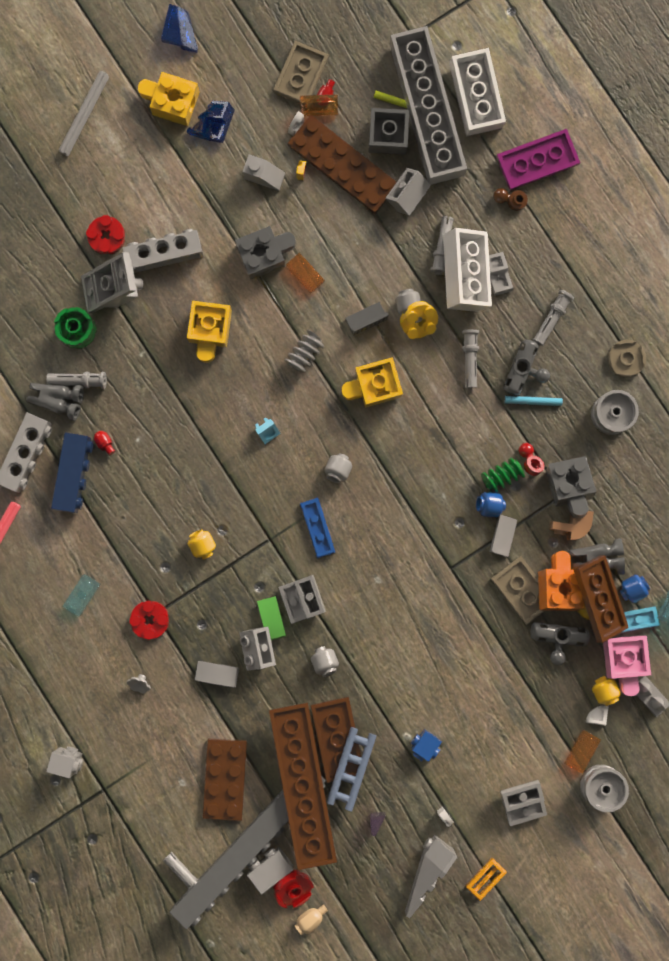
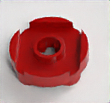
(105, 245)
(160, 620)
(294, 880)

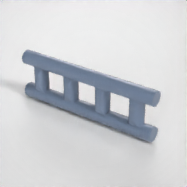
(355, 780)

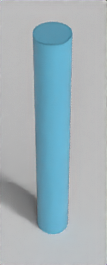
(533, 400)

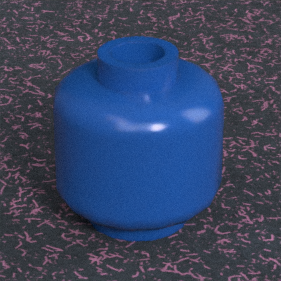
(490, 504)
(634, 588)

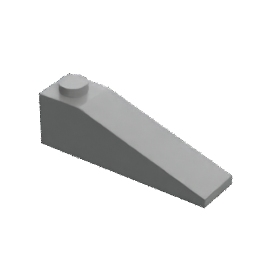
(434, 863)

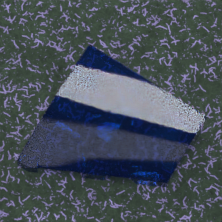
(179, 29)
(213, 122)

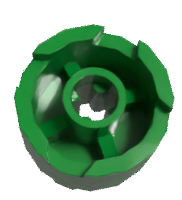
(64, 327)

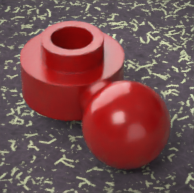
(533, 464)

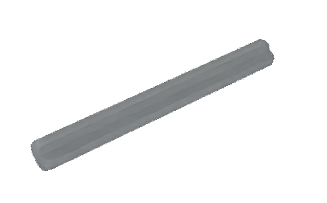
(83, 113)

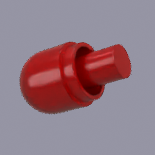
(327, 89)
(104, 442)

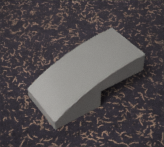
(499, 274)
(216, 674)

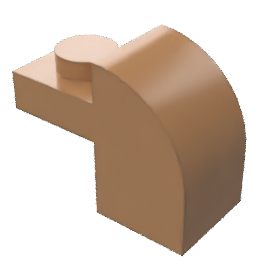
(576, 527)

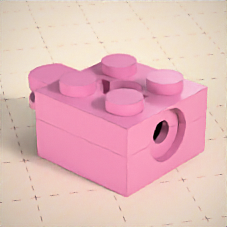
(626, 660)

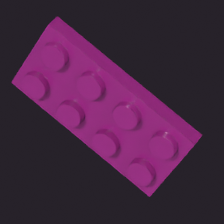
(538, 159)

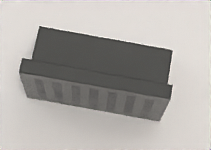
(366, 318)

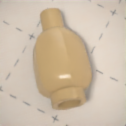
(310, 920)

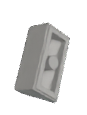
(503, 535)

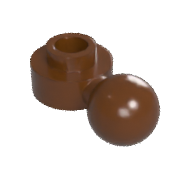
(501, 196)

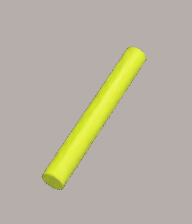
(389, 98)

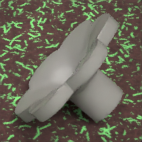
(139, 684)

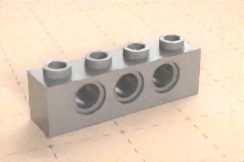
(173, 255)
(22, 441)

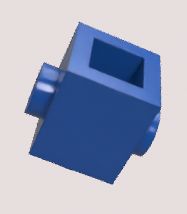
(425, 746)

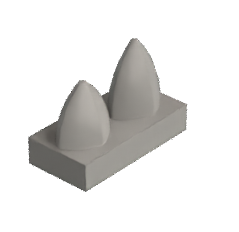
(651, 696)

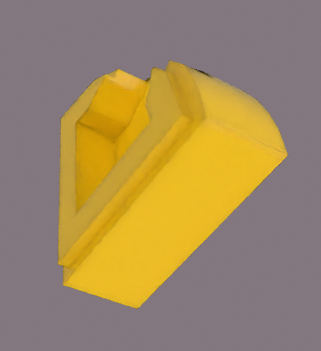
(300, 173)

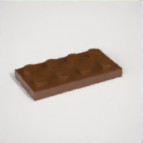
(601, 598)
(332, 727)
(225, 779)

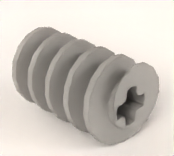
(305, 351)

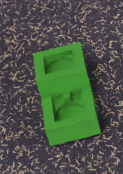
(271, 617)

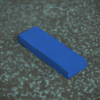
(317, 527)

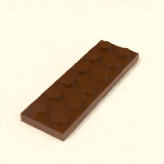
(342, 164)

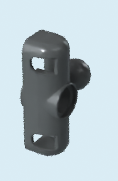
(526, 357)
(571, 637)

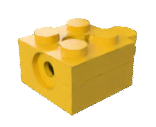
(165, 102)
(208, 328)
(374, 383)

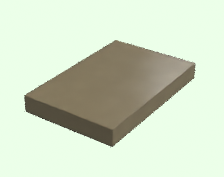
(300, 72)
(520, 589)

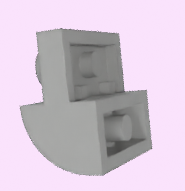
(302, 599)
(523, 802)

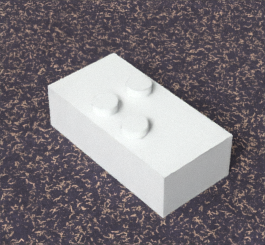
(477, 92)
(467, 270)

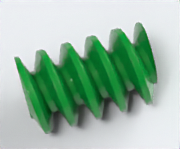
(502, 474)

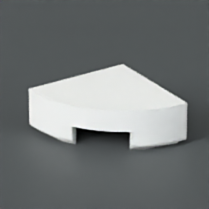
(296, 123)
(598, 715)
(445, 817)

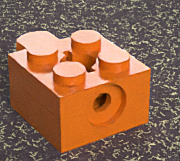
(559, 586)

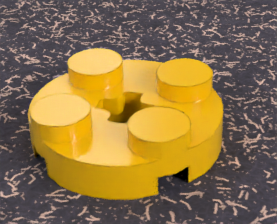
(423, 328)

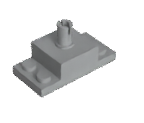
(111, 284)

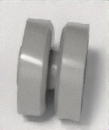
(606, 420)
(615, 787)

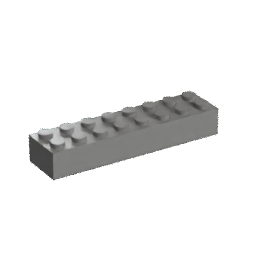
(428, 105)

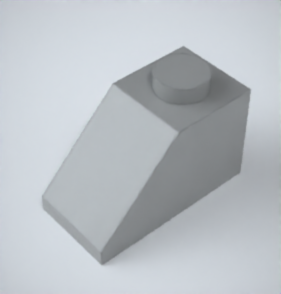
(263, 173)

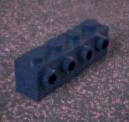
(71, 473)

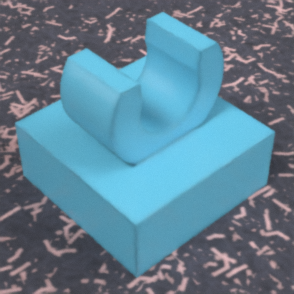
(267, 430)

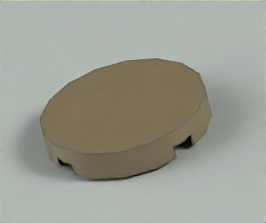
(626, 358)

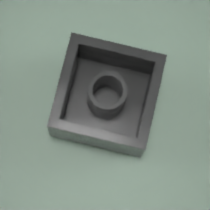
(388, 131)

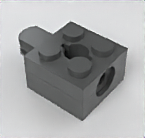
(263, 251)
(571, 485)

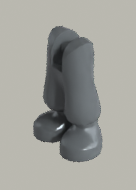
(54, 396)
(594, 551)

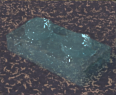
(81, 595)

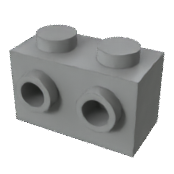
(408, 191)
(257, 648)
(65, 762)
(270, 869)

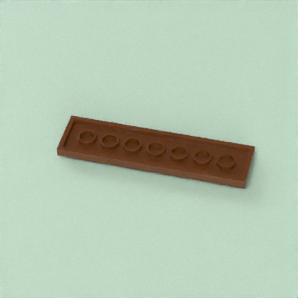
(302, 786)

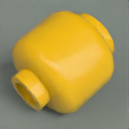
(201, 544)
(606, 691)

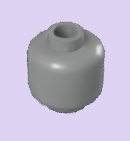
(406, 298)
(338, 468)
(324, 661)

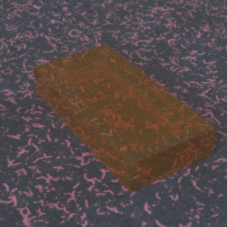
(319, 105)
(305, 273)
(582, 751)

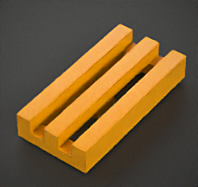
(481, 872)

